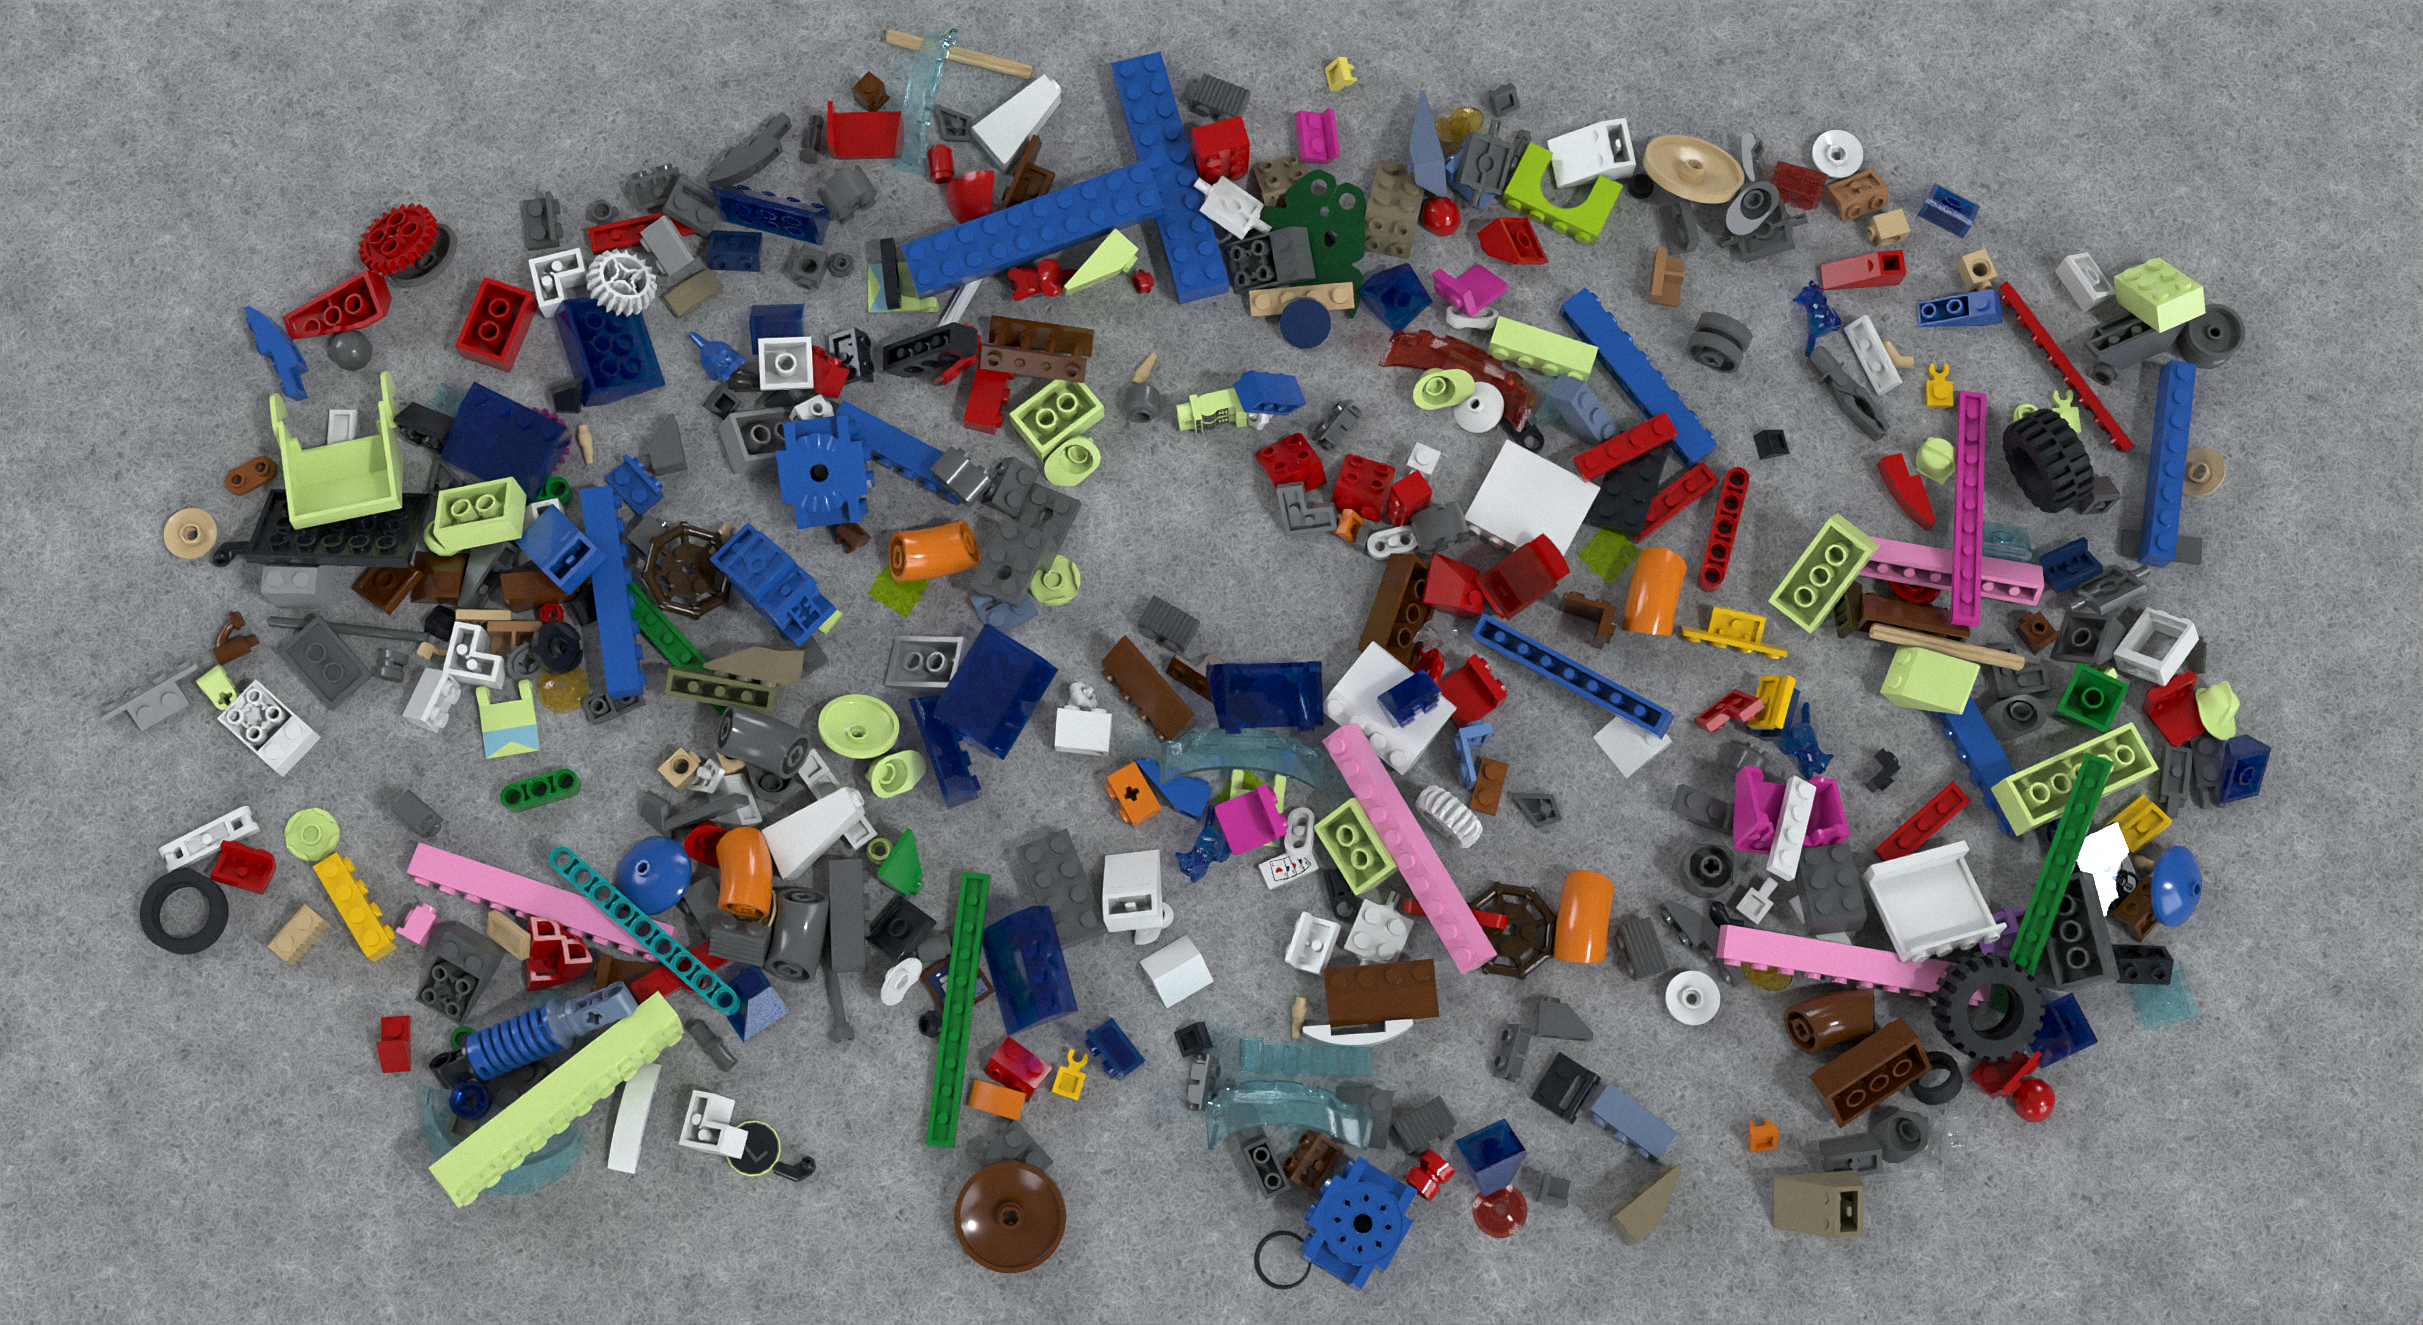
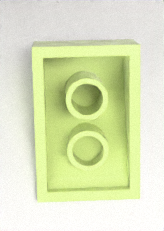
(1108, 261)
(1929, 680)

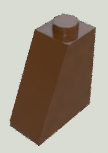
(532, 590)

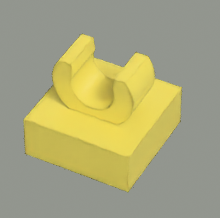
(1339, 74)

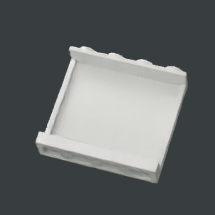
(1529, 498)
(1931, 903)

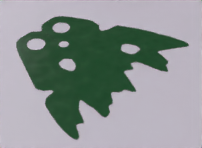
(1304, 209)

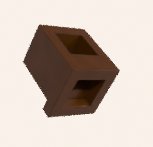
(870, 92)
(2036, 640)

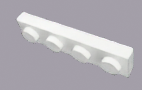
(1791, 828)

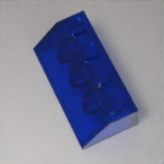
(945, 754)

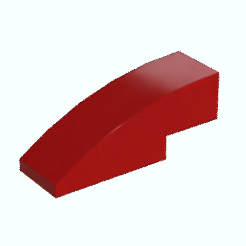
(1907, 490)

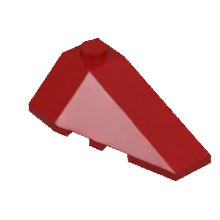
(343, 308)

